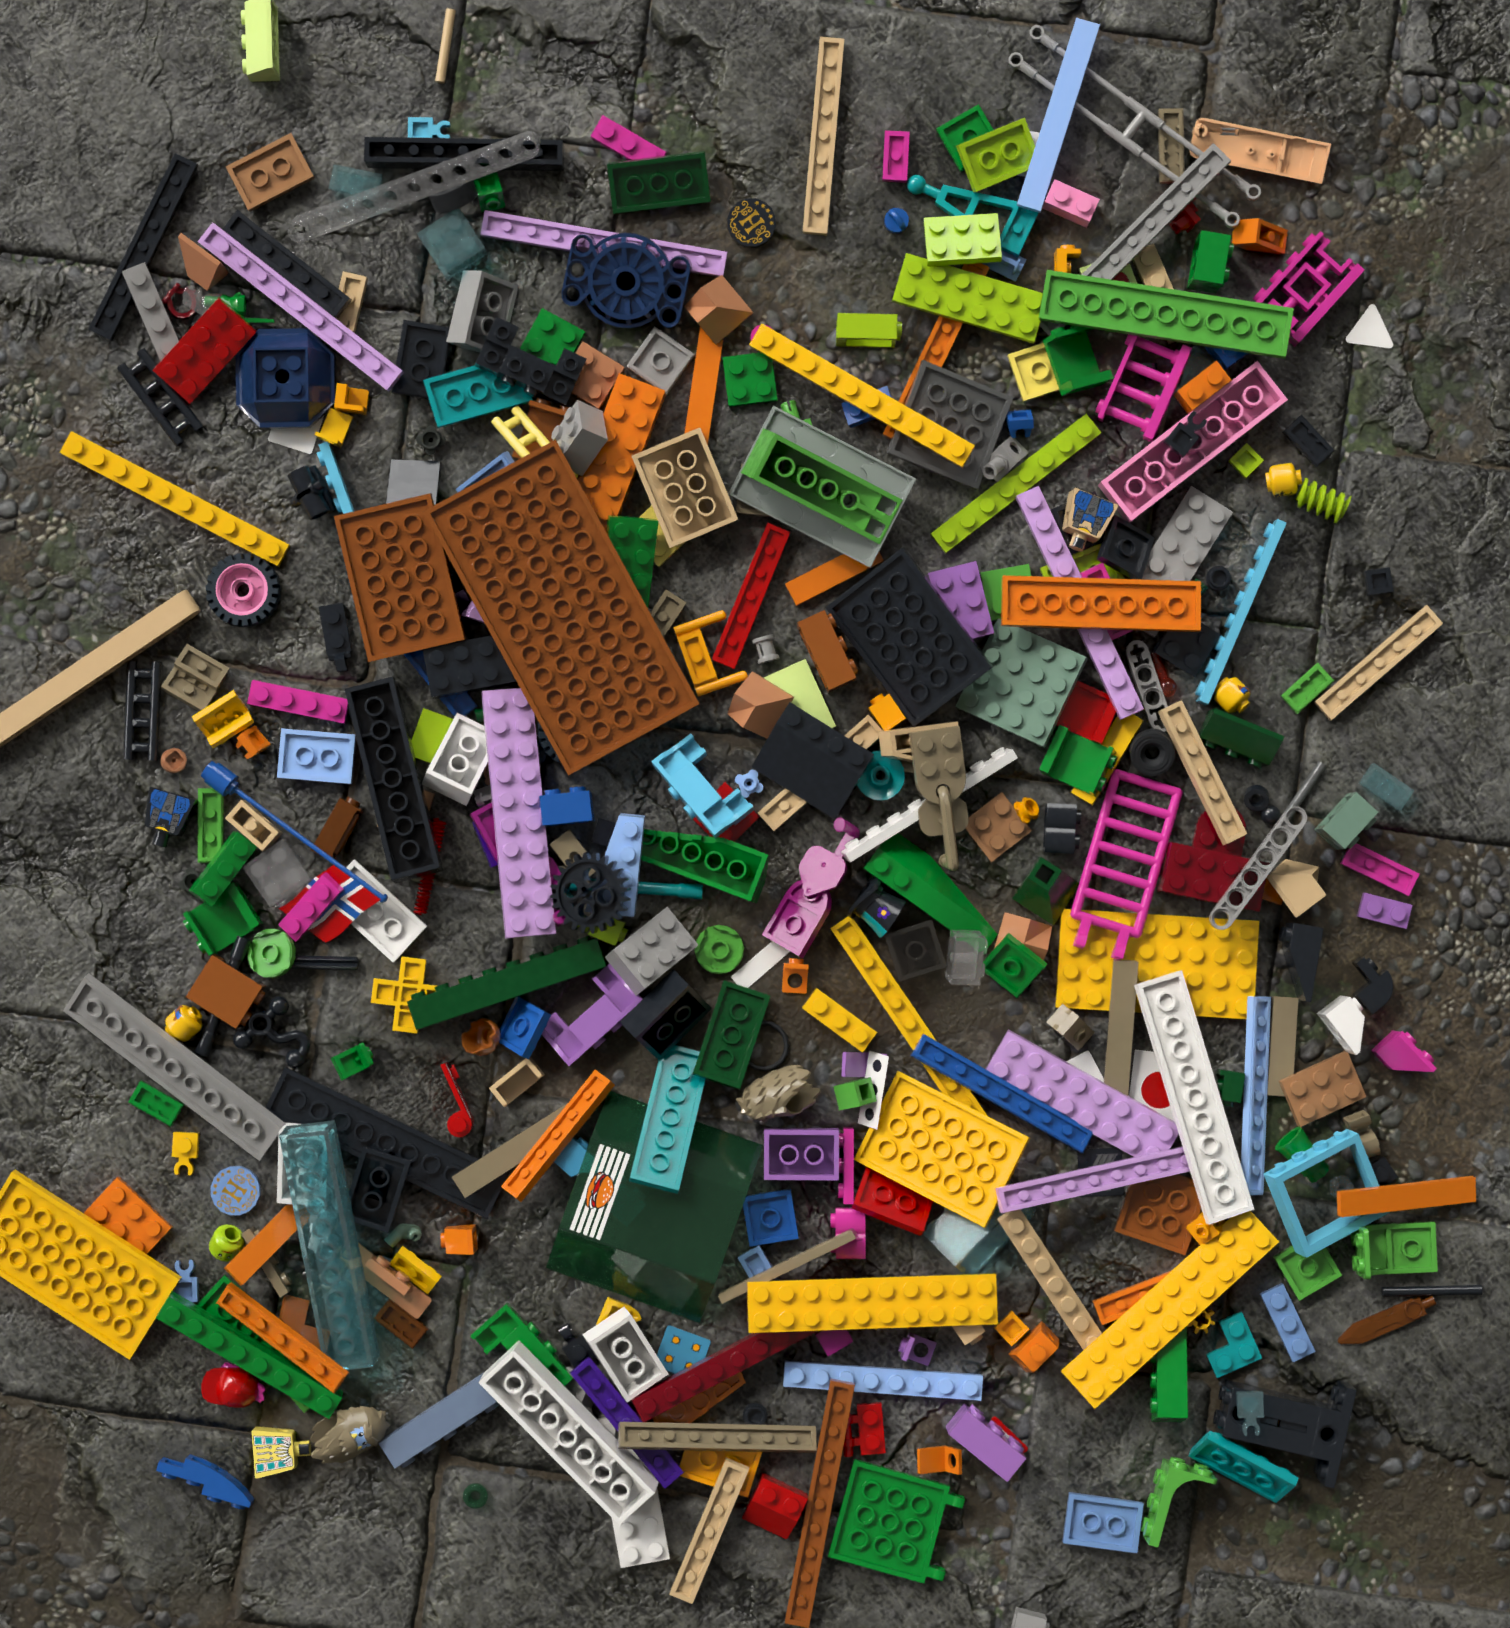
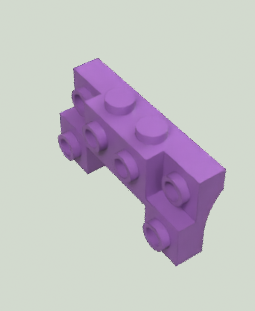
(590, 1027)

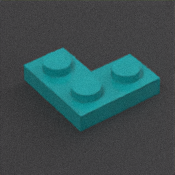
(1240, 1348)

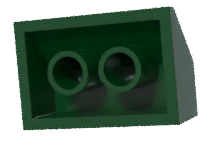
(1239, 738)

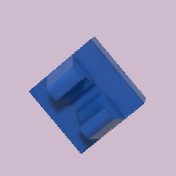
(1020, 420)

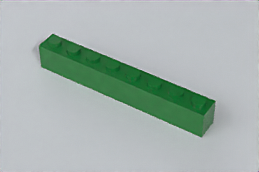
(247, 1353)

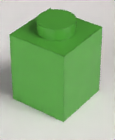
(855, 1093)

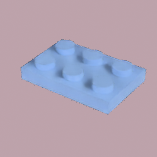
(316, 756)

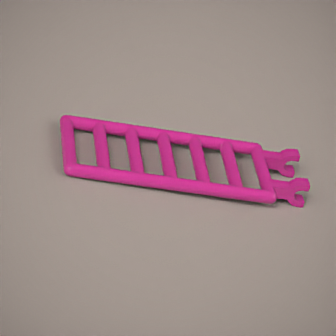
(1155, 862)

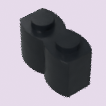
(1060, 828)

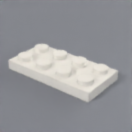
(387, 924)

